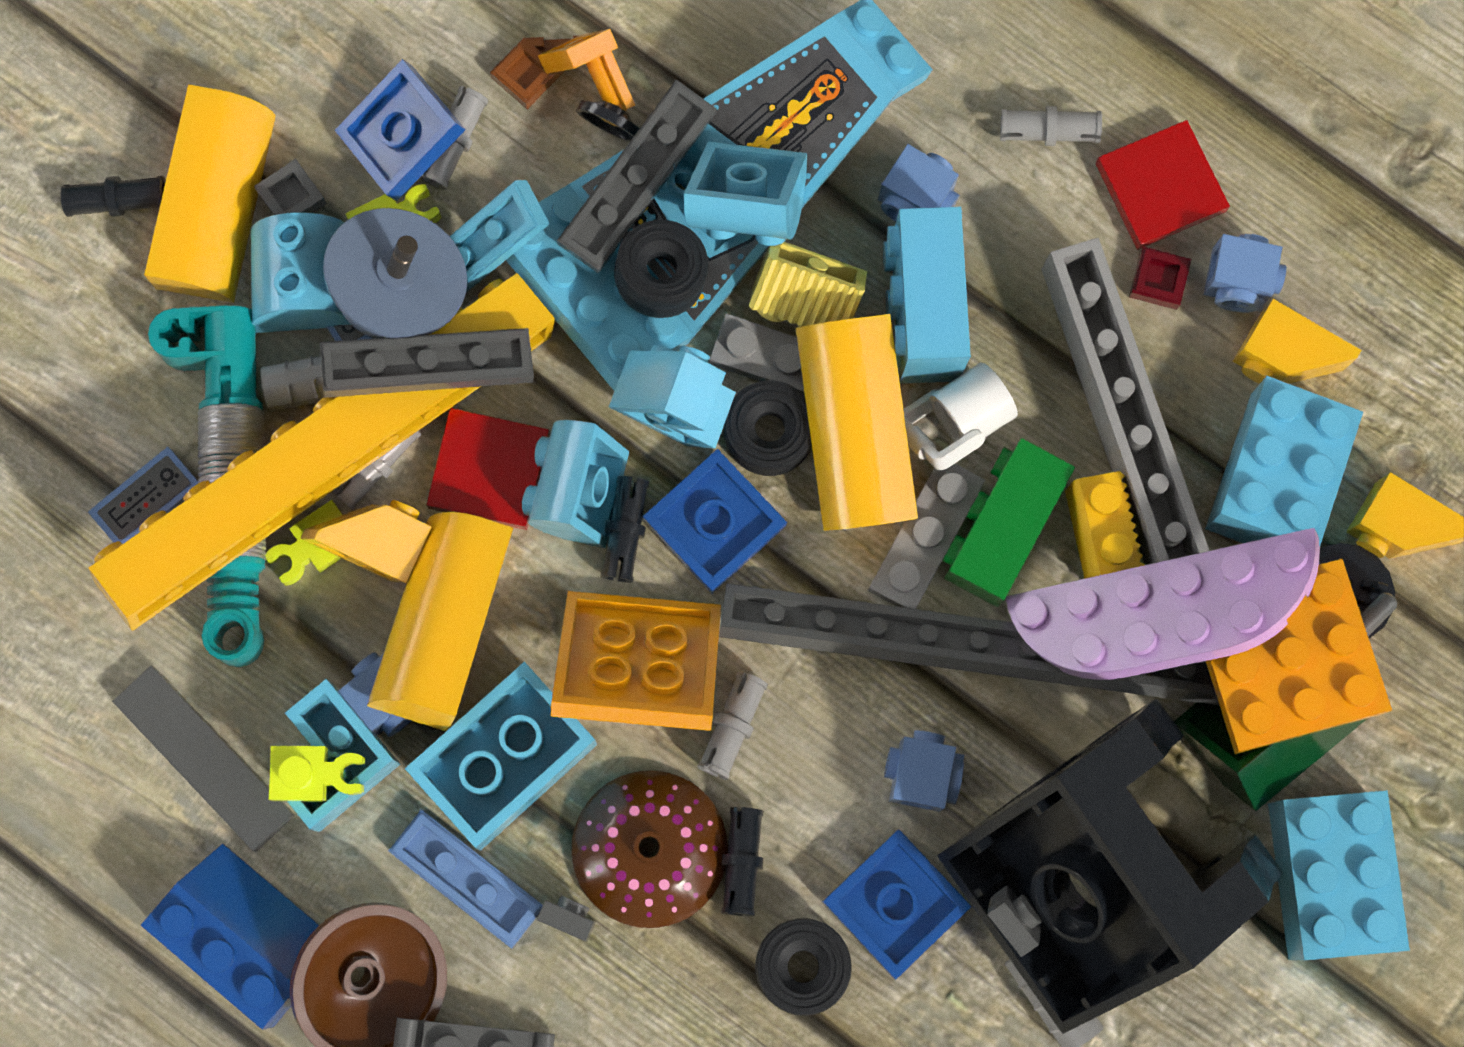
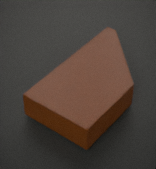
(522, 72)

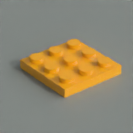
(637, 661)
(1306, 675)

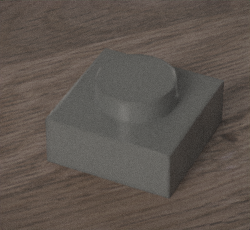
(290, 191)
(567, 917)
(1016, 919)

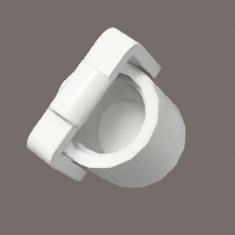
(967, 410)

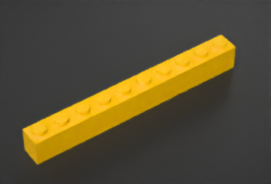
(290, 473)

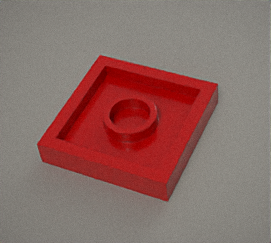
(1162, 184)
(485, 467)

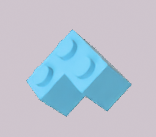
(674, 394)
(331, 722)

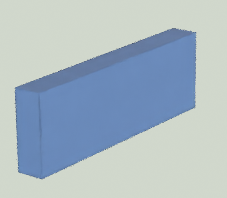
(466, 878)

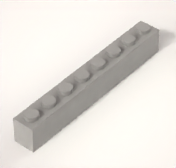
(1123, 401)

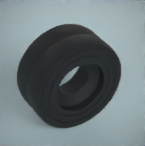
(666, 241)
(763, 456)
(832, 974)

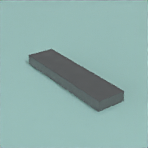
(636, 176)
(426, 362)
(203, 758)

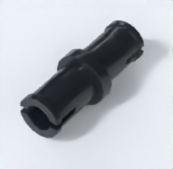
(112, 196)
(625, 529)
(742, 861)

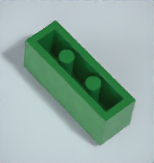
(1007, 521)

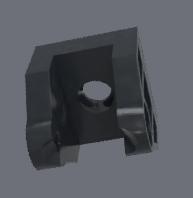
(1149, 910)

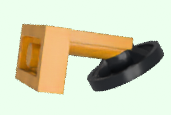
(596, 52)

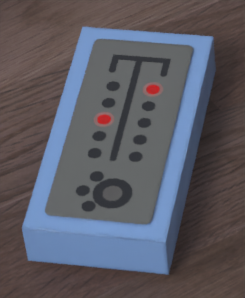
(151, 489)

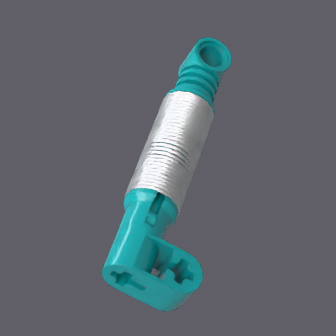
(227, 426)

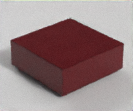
(1160, 278)

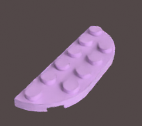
(1169, 609)

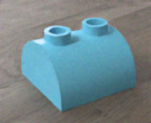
(746, 192)
(289, 275)
(575, 482)

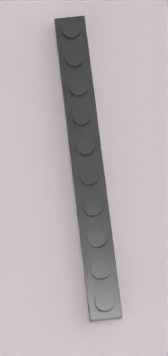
(926, 640)

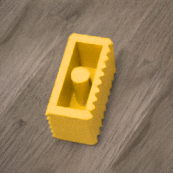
(1103, 524)

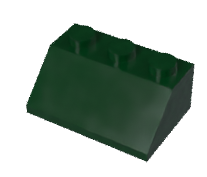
(1258, 772)

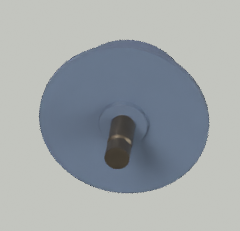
(394, 274)

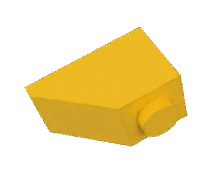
(1291, 348)
(1404, 520)
(374, 538)

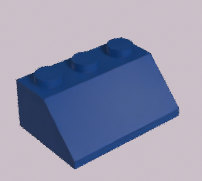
(234, 933)

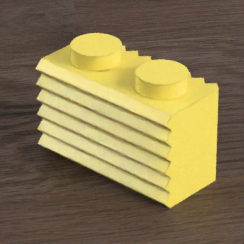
(805, 287)

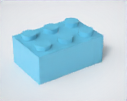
(928, 294)
(1284, 464)
(500, 757)
(1338, 876)

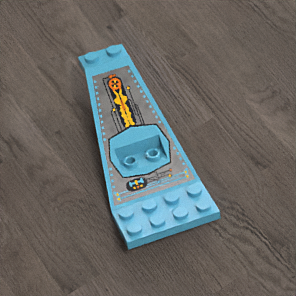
(803, 99)

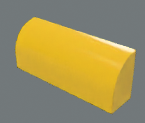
(210, 194)
(856, 422)
(440, 619)

